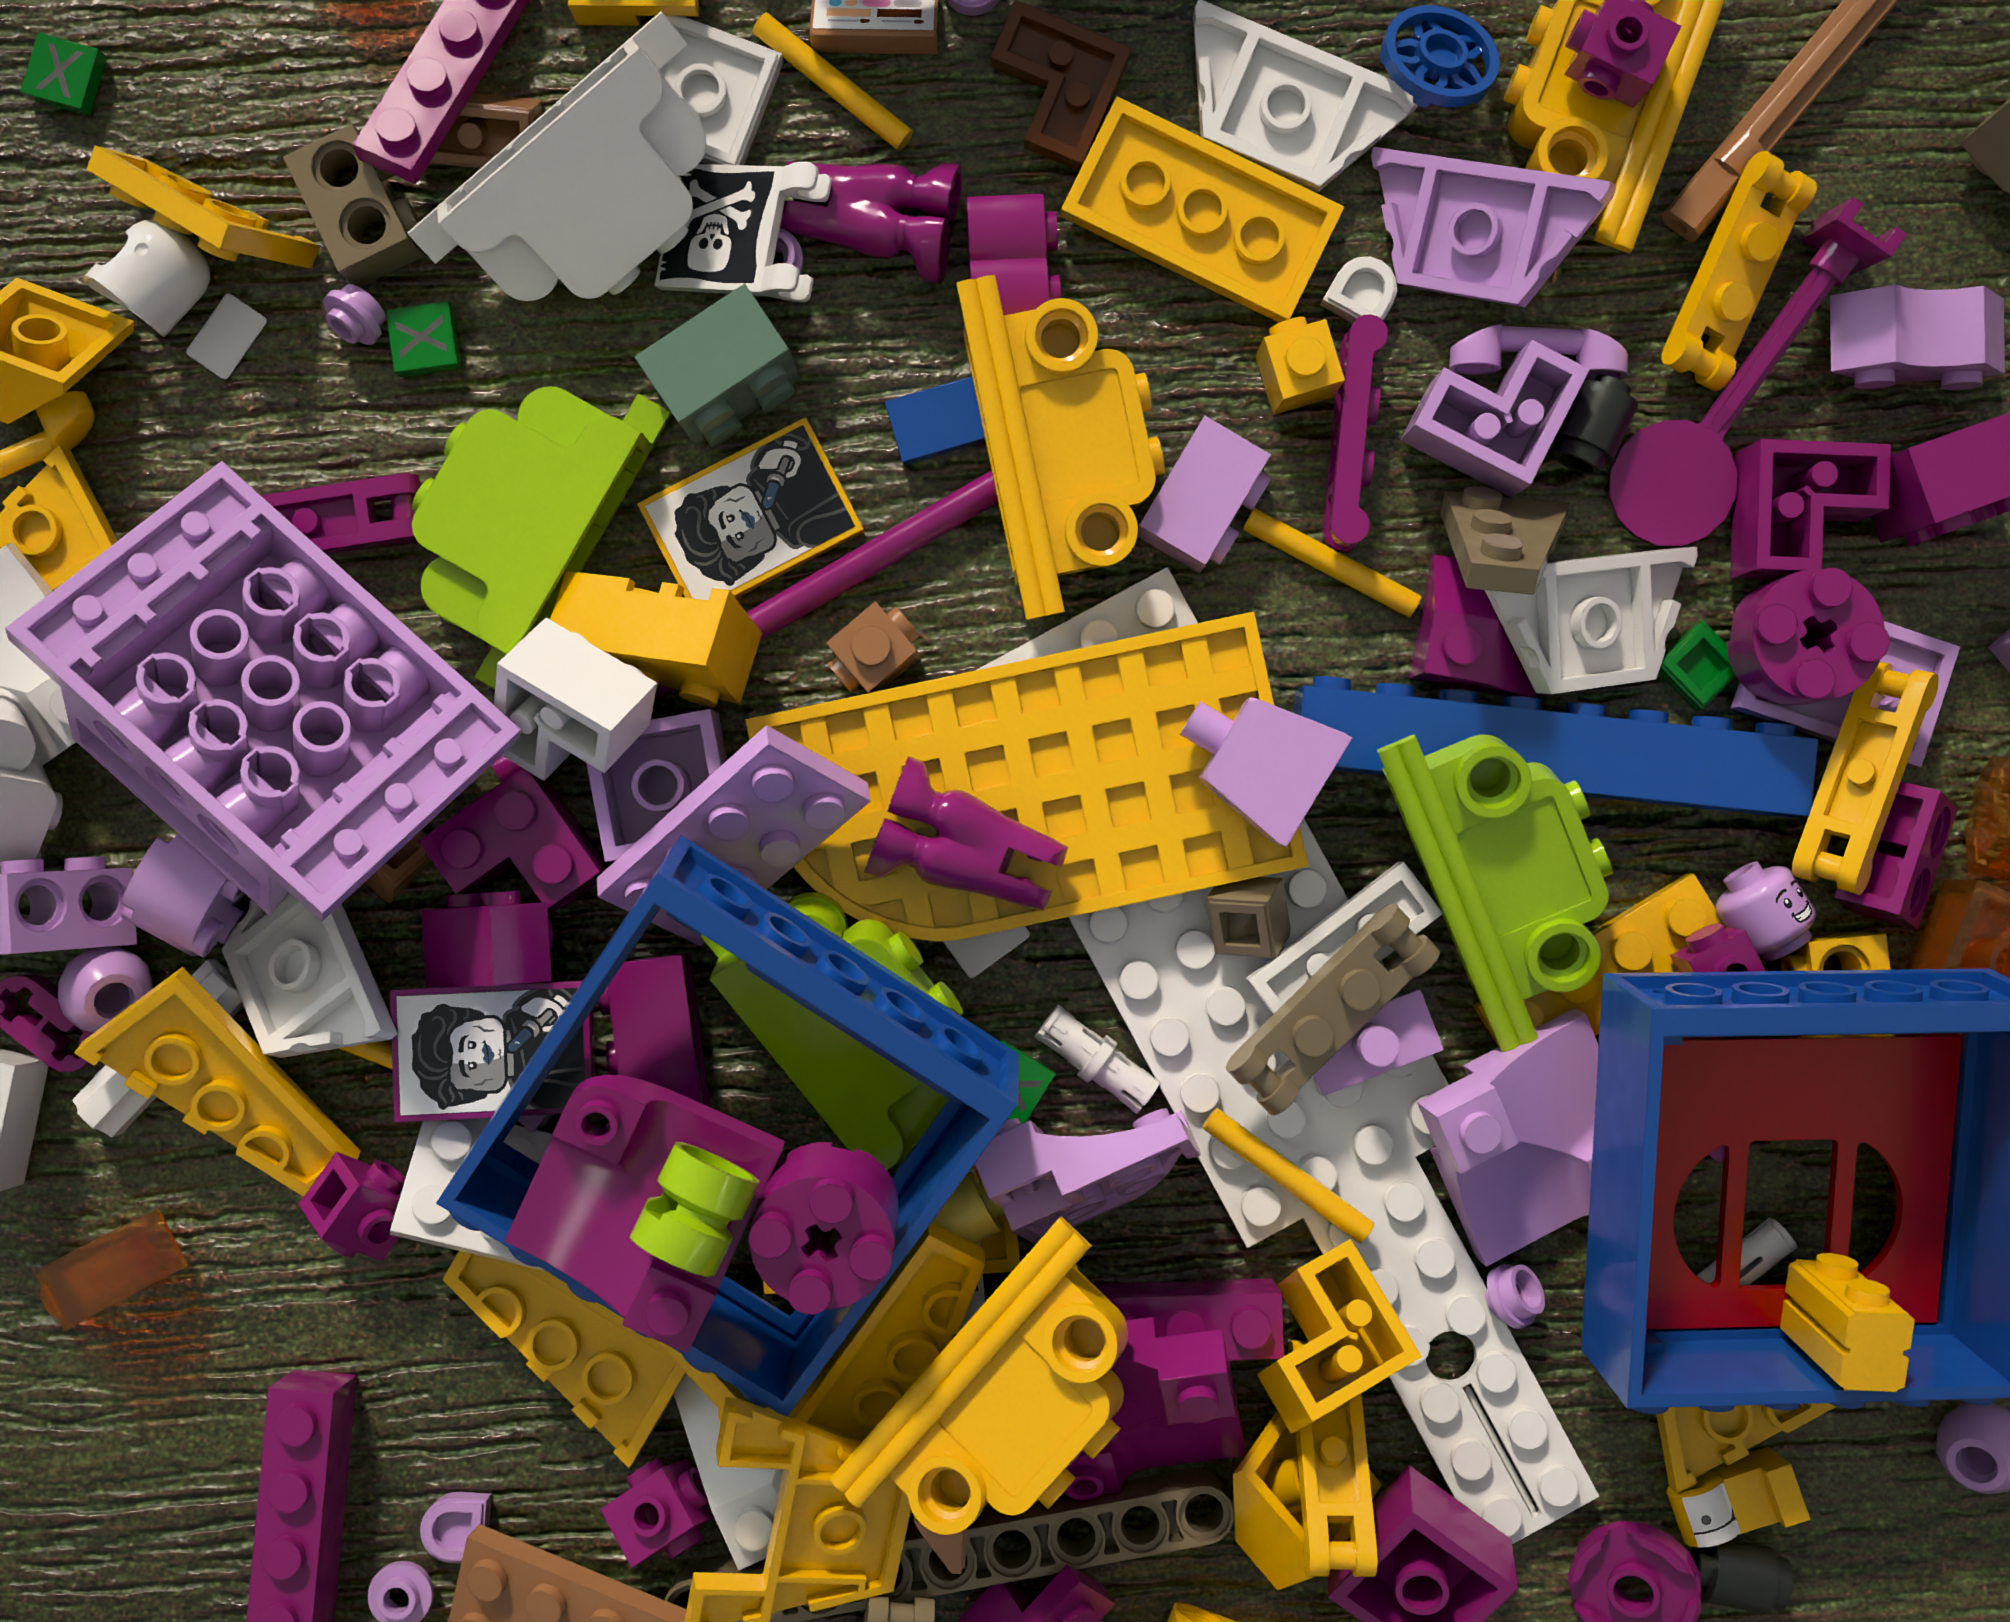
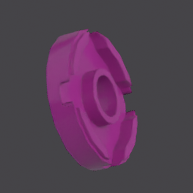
(1641, 1552)

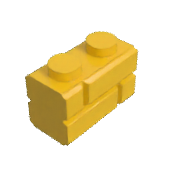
(1847, 1323)

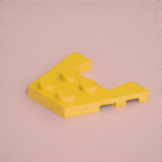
(819, 1542)

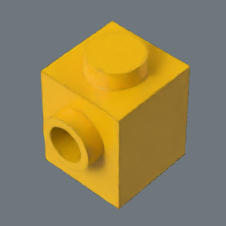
(1299, 364)

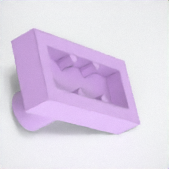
(1389, 1040)

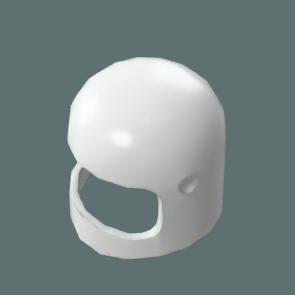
(153, 275)

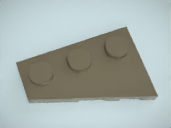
(1501, 539)

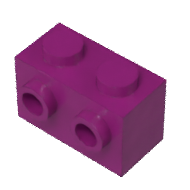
(487, 941)

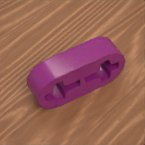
(35, 1032)

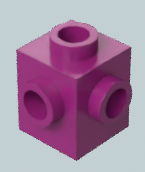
(1619, 50)
(355, 1206)
(659, 1511)

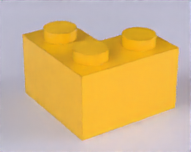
(1350, 1337)

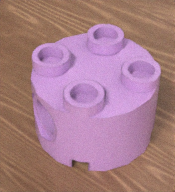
(182, 898)

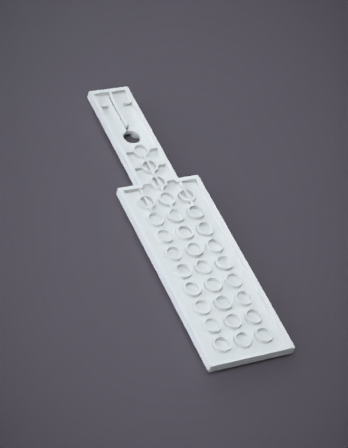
(1359, 1142)

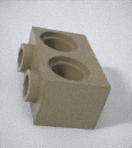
(347, 211)

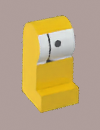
(1738, 1499)

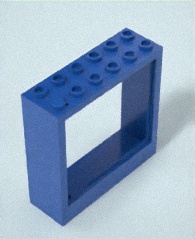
(743, 1336)

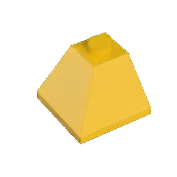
(49, 344)
(1270, 1506)

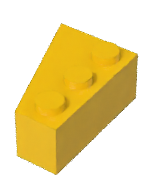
(672, 639)

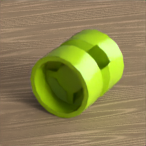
(692, 1213)

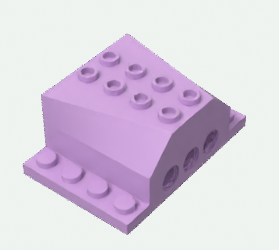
(259, 696)

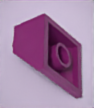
(1463, 639)

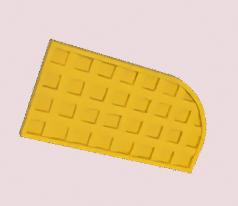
(1065, 746)

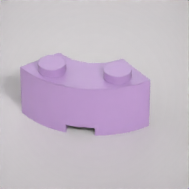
(1917, 336)

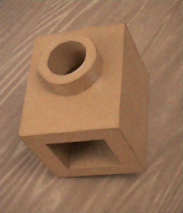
(873, 649)

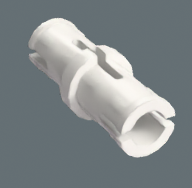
(1097, 1059)

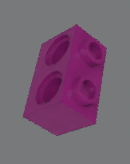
(1905, 858)

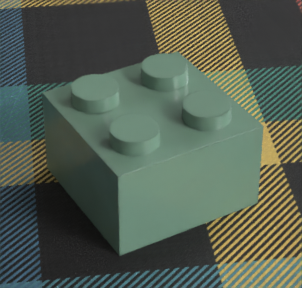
(721, 368)

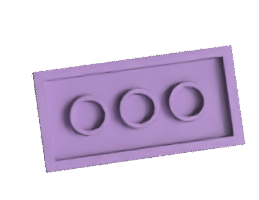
(752, 813)

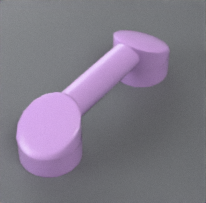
(1594, 350)

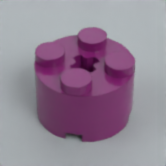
(1842, 631)
(825, 1227)

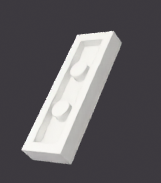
(1302, 958)

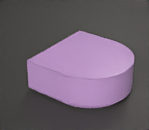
(452, 1521)

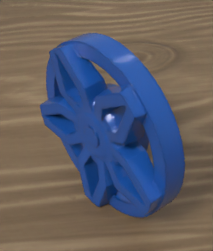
(1440, 56)

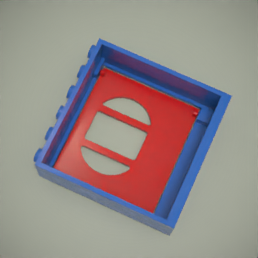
(1799, 1059)

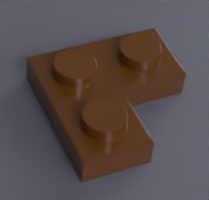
(1075, 70)

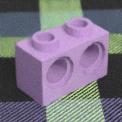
(56, 906)

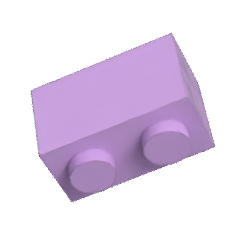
(1203, 496)

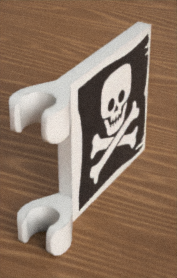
(737, 230)

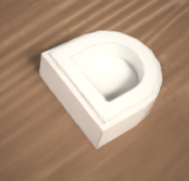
(1361, 289)

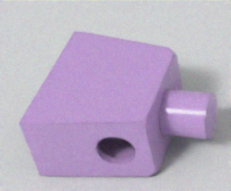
(1265, 762)

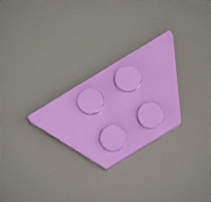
(1481, 224)

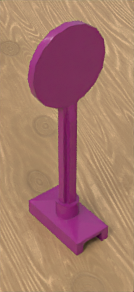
(1679, 475)

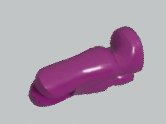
(867, 216)
(970, 842)

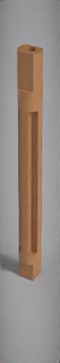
(1774, 113)

